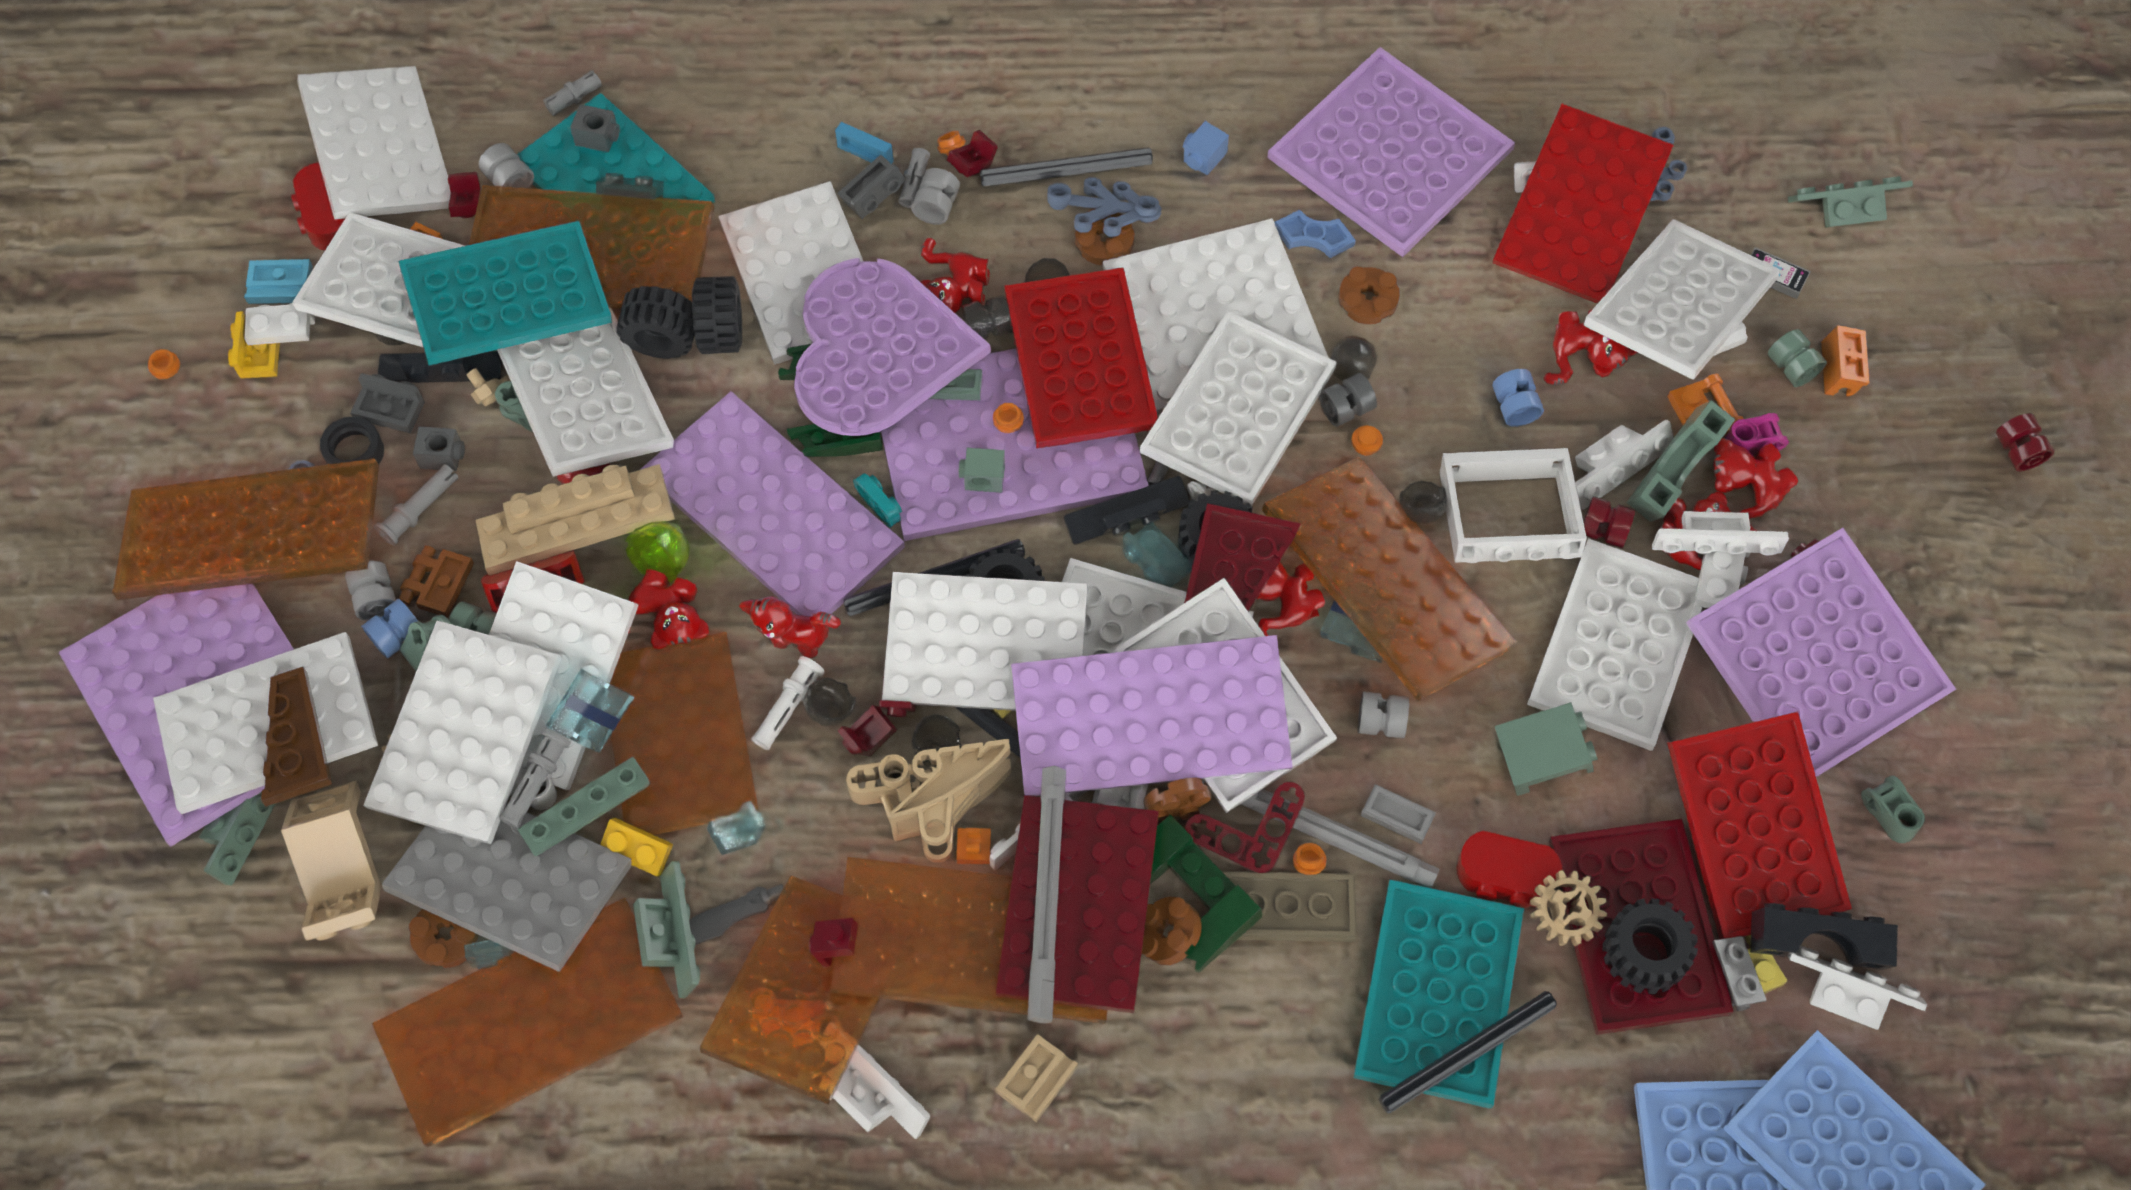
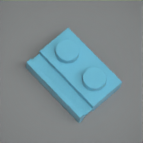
(276, 280)

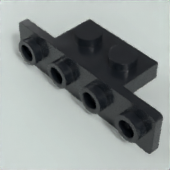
(415, 367)
(1126, 510)

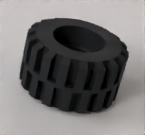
(717, 314)
(656, 322)
(1193, 516)
(1006, 566)
(1665, 925)

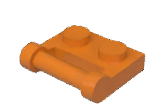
(1688, 397)

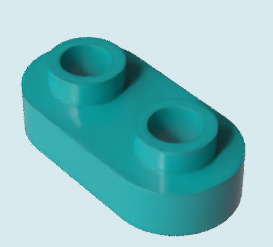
(871, 492)

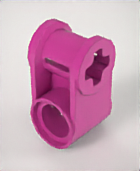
(1757, 433)

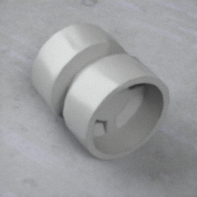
(504, 167)
(935, 196)
(370, 590)
(1383, 715)

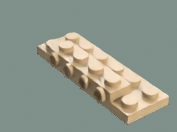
(573, 516)

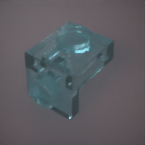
(737, 829)
(485, 953)

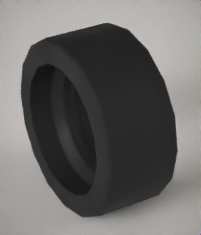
(347, 427)

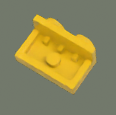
(251, 360)

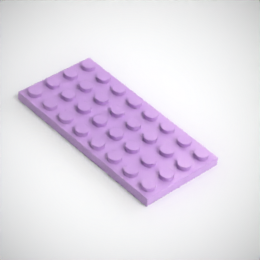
(774, 509)
(1153, 715)

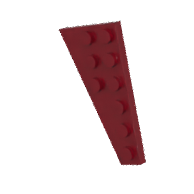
(1241, 550)

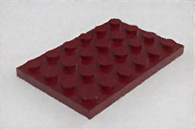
(1633, 866)
(1099, 904)

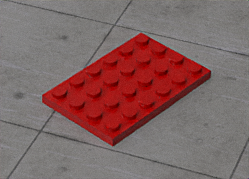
(1582, 204)
(1080, 358)
(1758, 822)

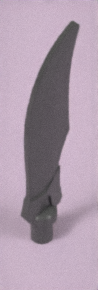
(720, 918)

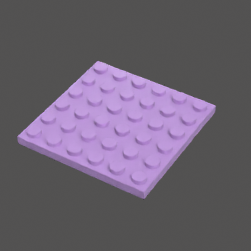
(1391, 151)
(1823, 644)

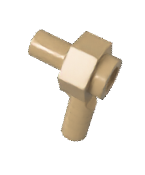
(484, 390)

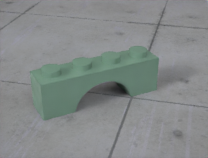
(1664, 480)

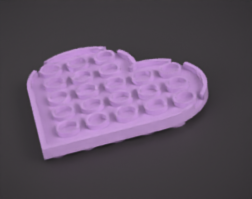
(877, 347)

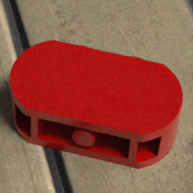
(314, 206)
(562, 565)
(1505, 867)

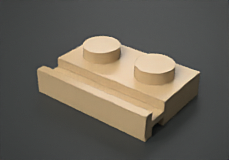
(1036, 1078)

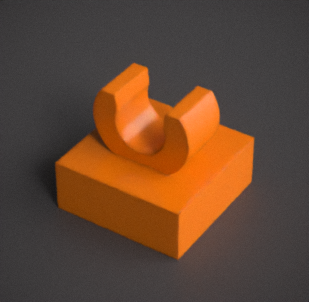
(973, 846)

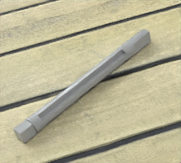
(1350, 841)
(1042, 963)

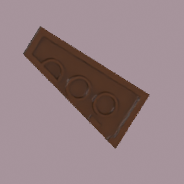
(294, 740)

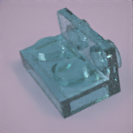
(1156, 556)

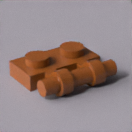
(443, 584)

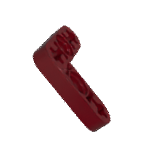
(1250, 844)

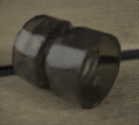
(990, 318)

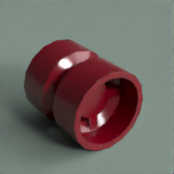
(2024, 441)
(1608, 522)

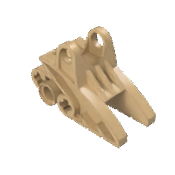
(938, 795)

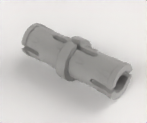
(572, 92)
(913, 176)

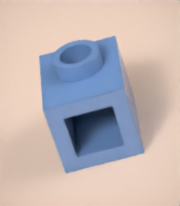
(1205, 148)

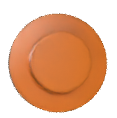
(950, 141)
(163, 364)
(1008, 418)
(1367, 440)
(1309, 859)

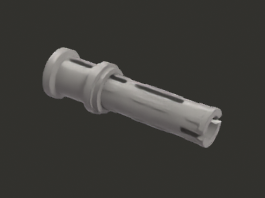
(406, 514)
(541, 764)

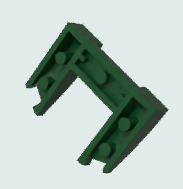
(819, 441)
(1229, 906)

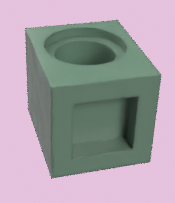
(983, 470)

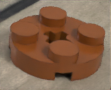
(1097, 251)
(1374, 280)
(1180, 800)
(1186, 930)
(436, 951)

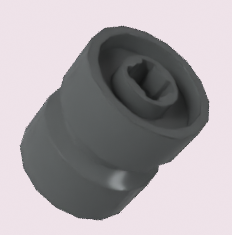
(1346, 400)

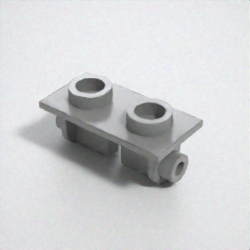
(1739, 972)

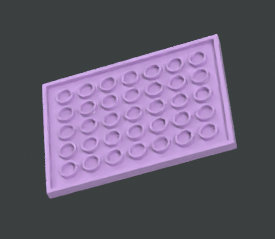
(931, 440)
(160, 650)

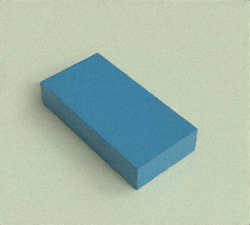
(862, 143)

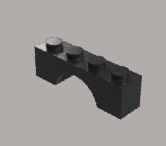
(1864, 942)

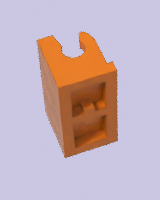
(1846, 360)

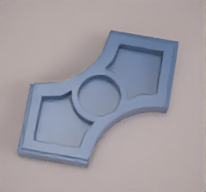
(1327, 236)

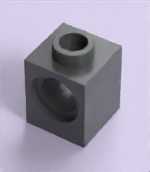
(594, 128)
(430, 440)

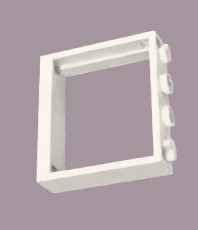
(1511, 466)

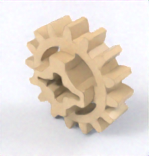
(1580, 913)

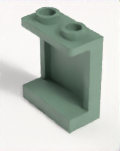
(1545, 746)

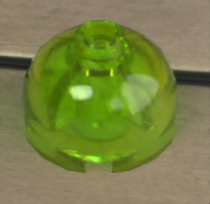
(658, 547)

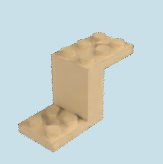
(332, 861)

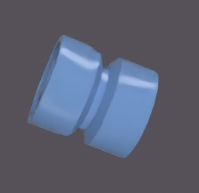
(1518, 397)
(391, 629)

